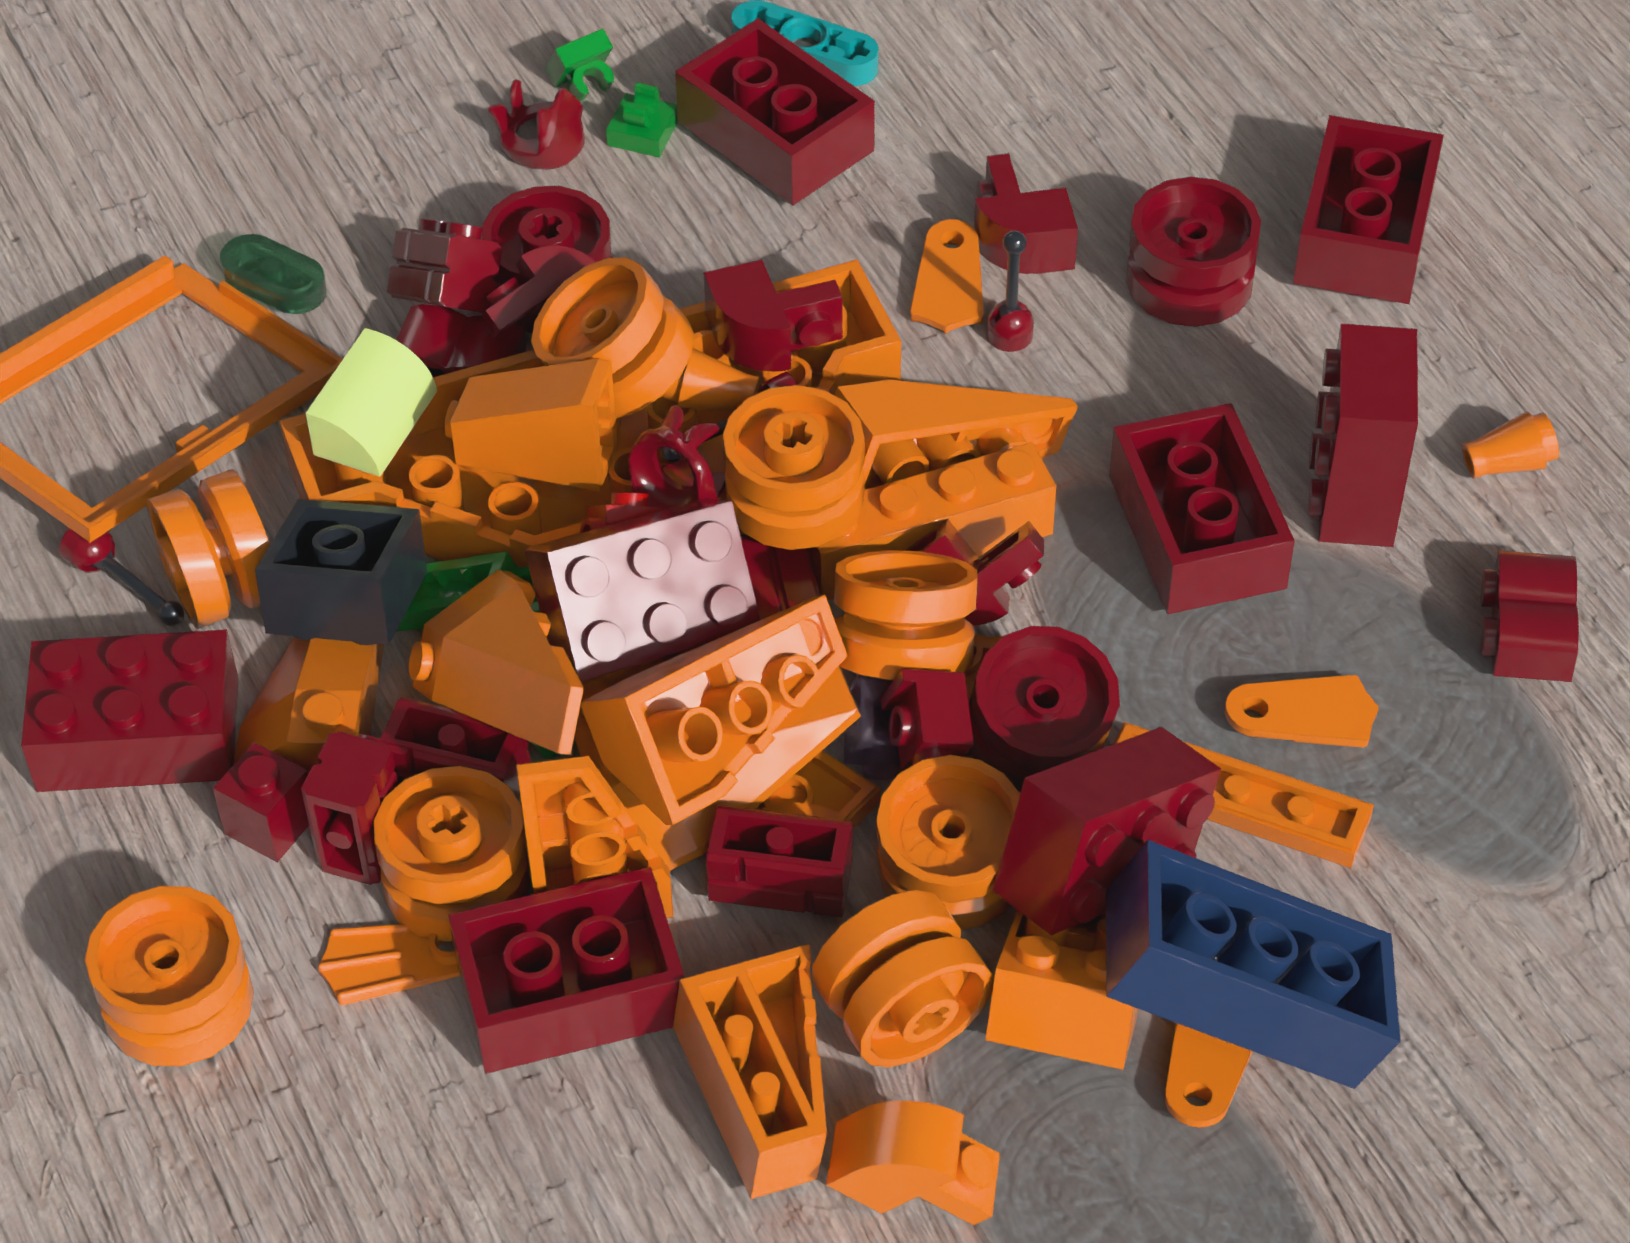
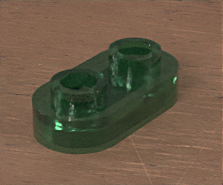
(273, 273)

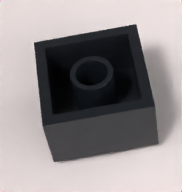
(342, 572)

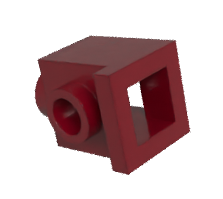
(928, 715)

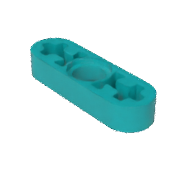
(841, 49)

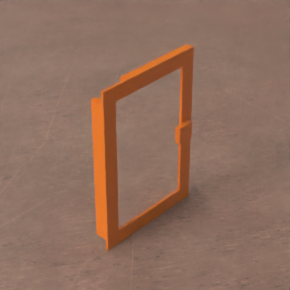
(113, 312)

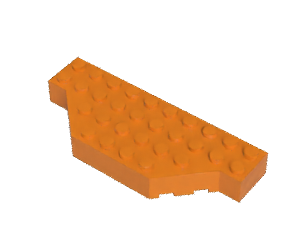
(493, 512)

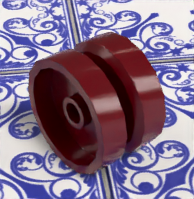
(541, 219)
(1193, 251)
(1041, 701)

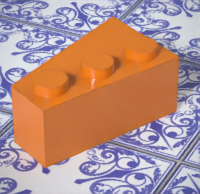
(759, 1065)

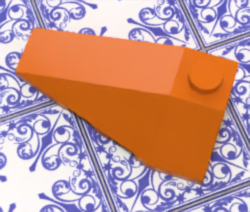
(933, 426)
(496, 665)
(313, 693)
(701, 716)
(581, 828)

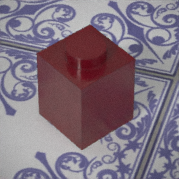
(263, 802)

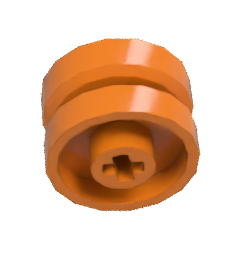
(617, 316)
(794, 466)
(204, 552)
(905, 612)
(946, 834)
(449, 847)
(170, 975)
(902, 978)

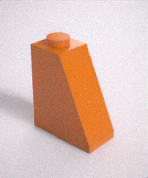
(539, 423)

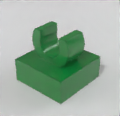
(580, 59)
(642, 122)

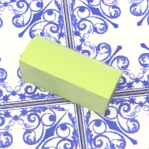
(370, 404)

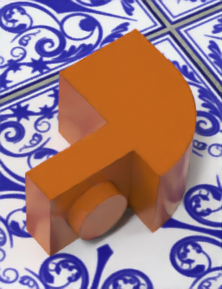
(910, 1152)

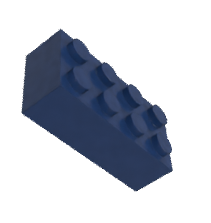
(1250, 965)

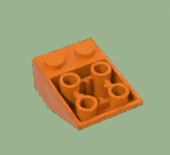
(1054, 995)

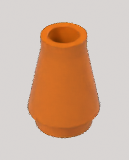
(711, 384)
(1515, 446)

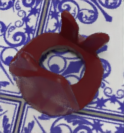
(558, 129)
(679, 481)

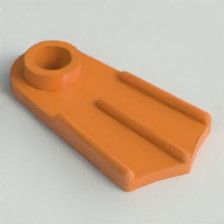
(949, 278)
(1305, 710)
(382, 961)
(1203, 1069)

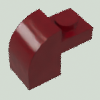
(1041, 216)
(543, 272)
(764, 326)
(1009, 562)

